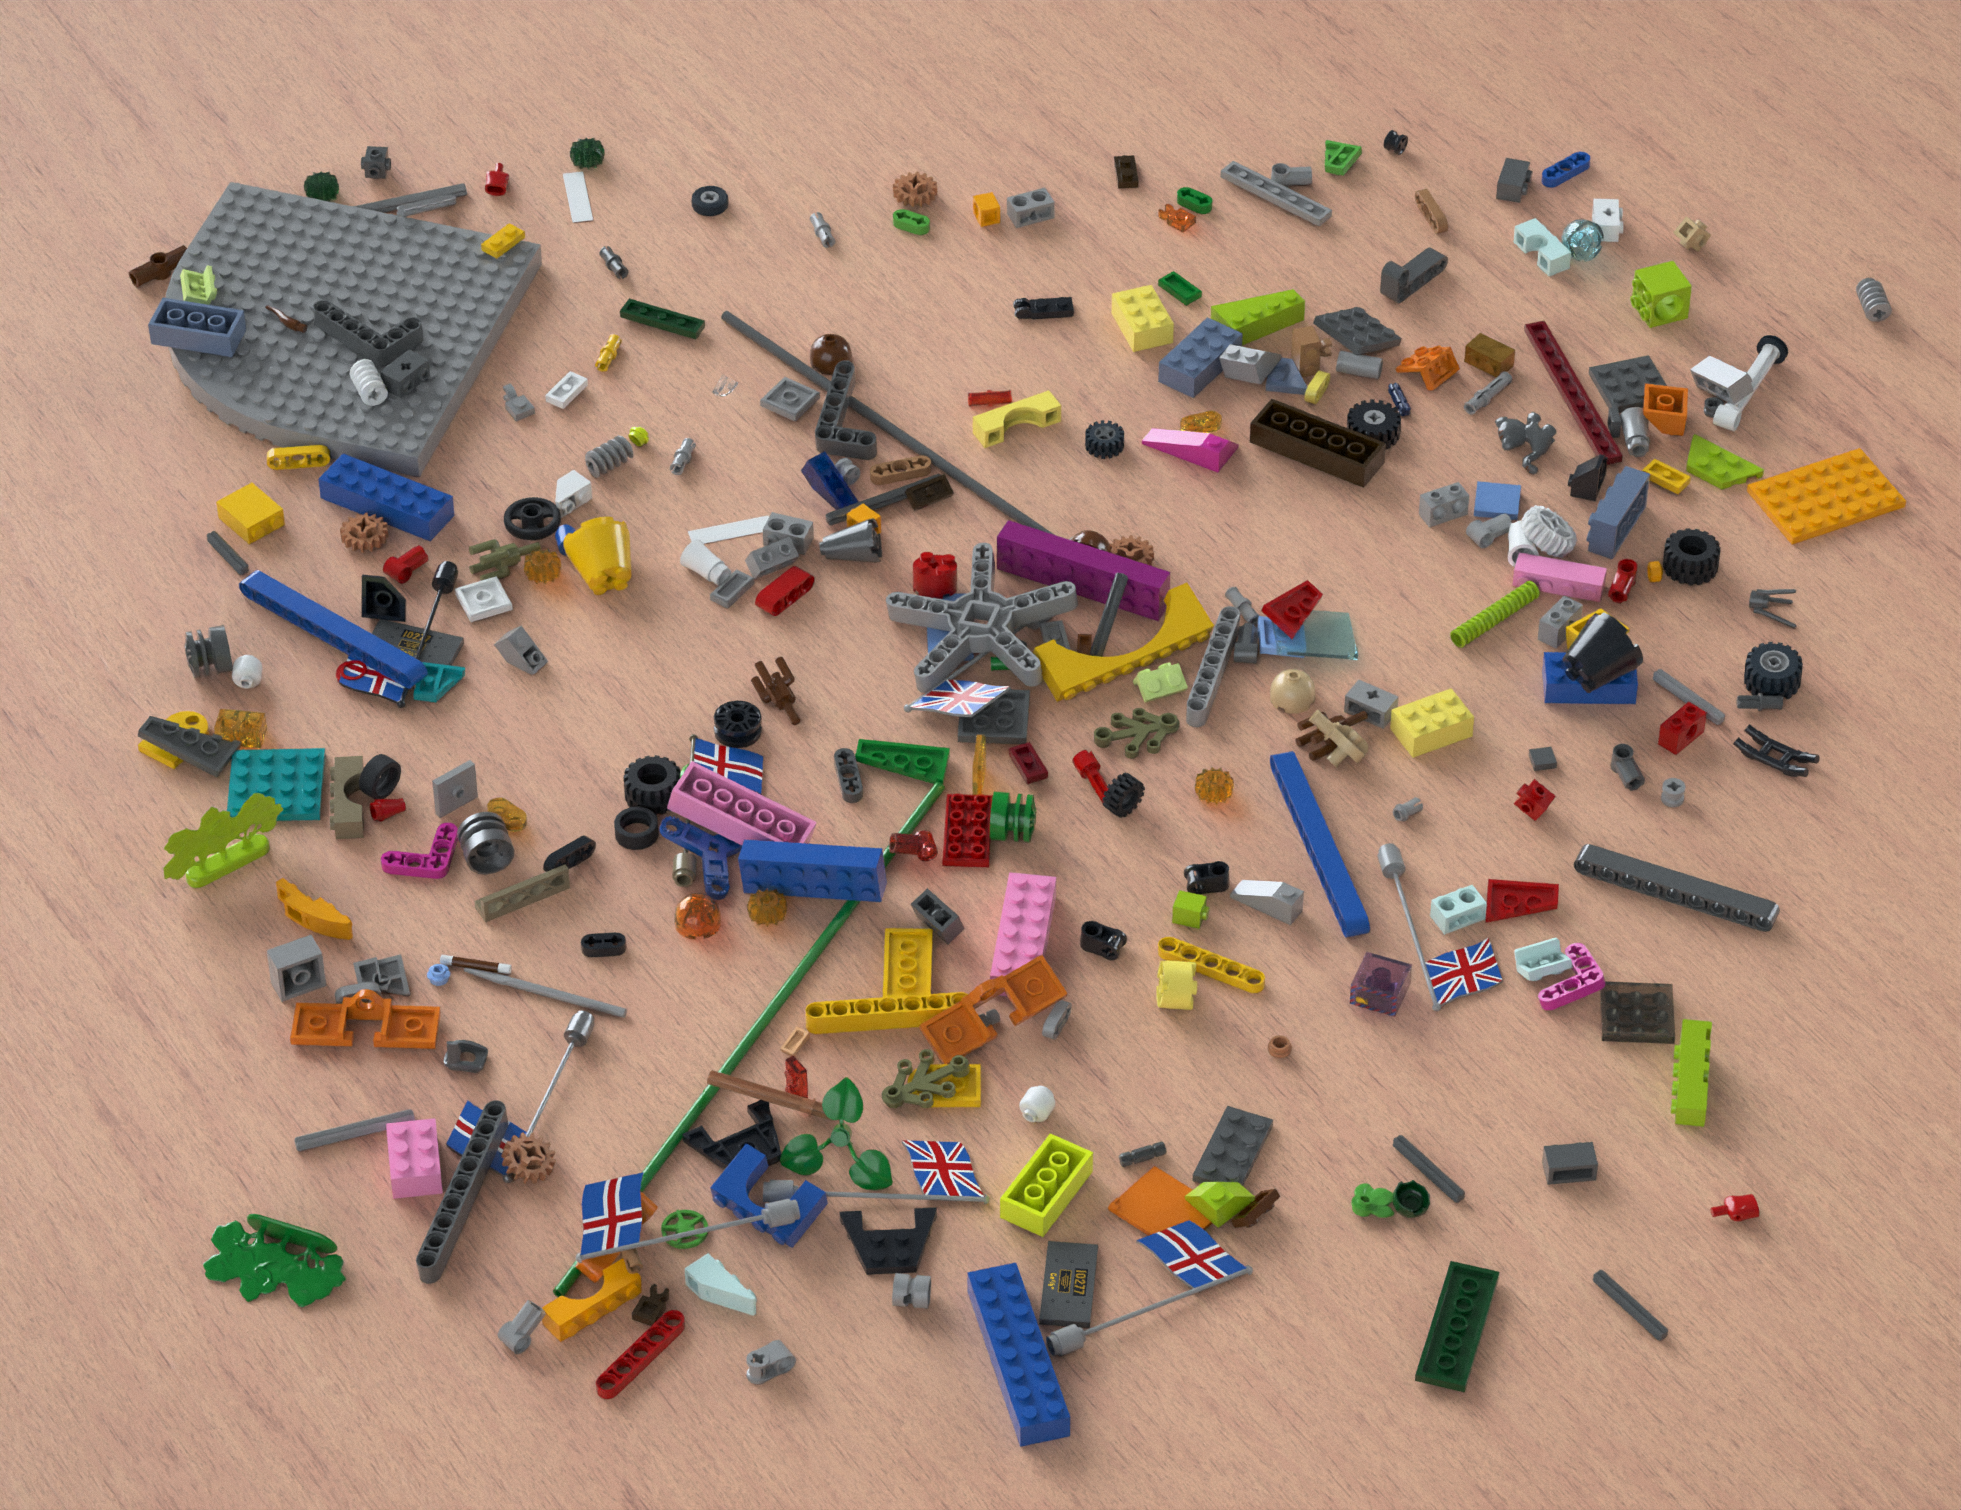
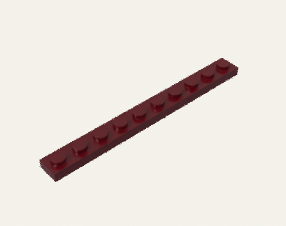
(1572, 391)

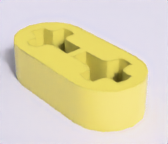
(1317, 387)

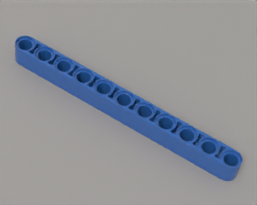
(333, 629)
(1319, 844)

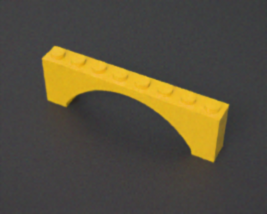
(1073, 672)

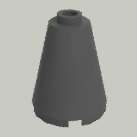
(854, 543)

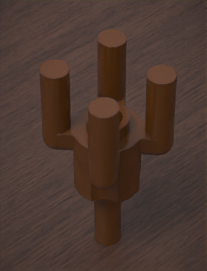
(777, 688)
(1317, 736)

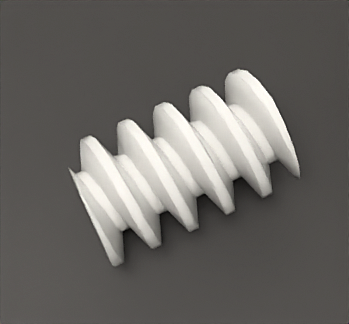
(368, 382)

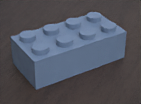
(197, 327)
(1196, 357)
(1618, 512)

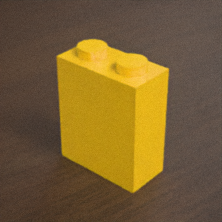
(250, 513)

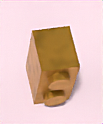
(1489, 355)

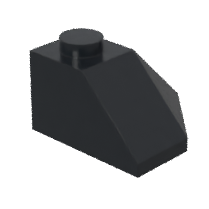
(1588, 478)
(381, 600)

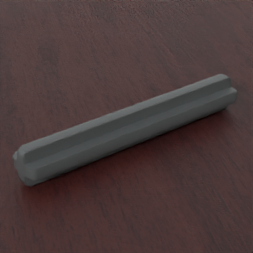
(1109, 615)
(1428, 1168)
(1630, 1305)

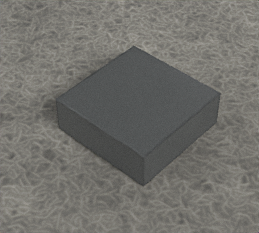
(1614, 422)
(1542, 758)

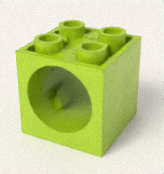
(1661, 294)

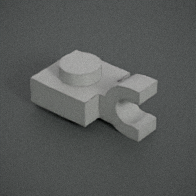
(517, 406)

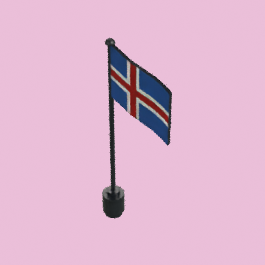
(380, 685)

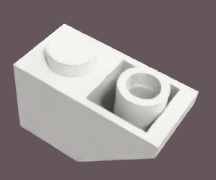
(572, 492)

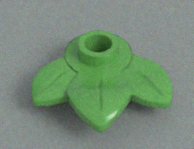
(1372, 1201)

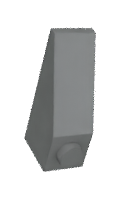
(1271, 898)

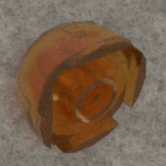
(697, 916)

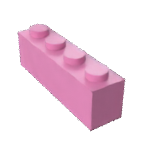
(1560, 576)

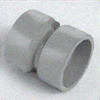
(911, 1290)

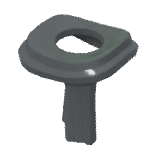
(453, 1056)

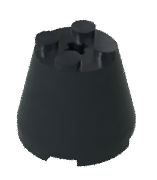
(1601, 653)

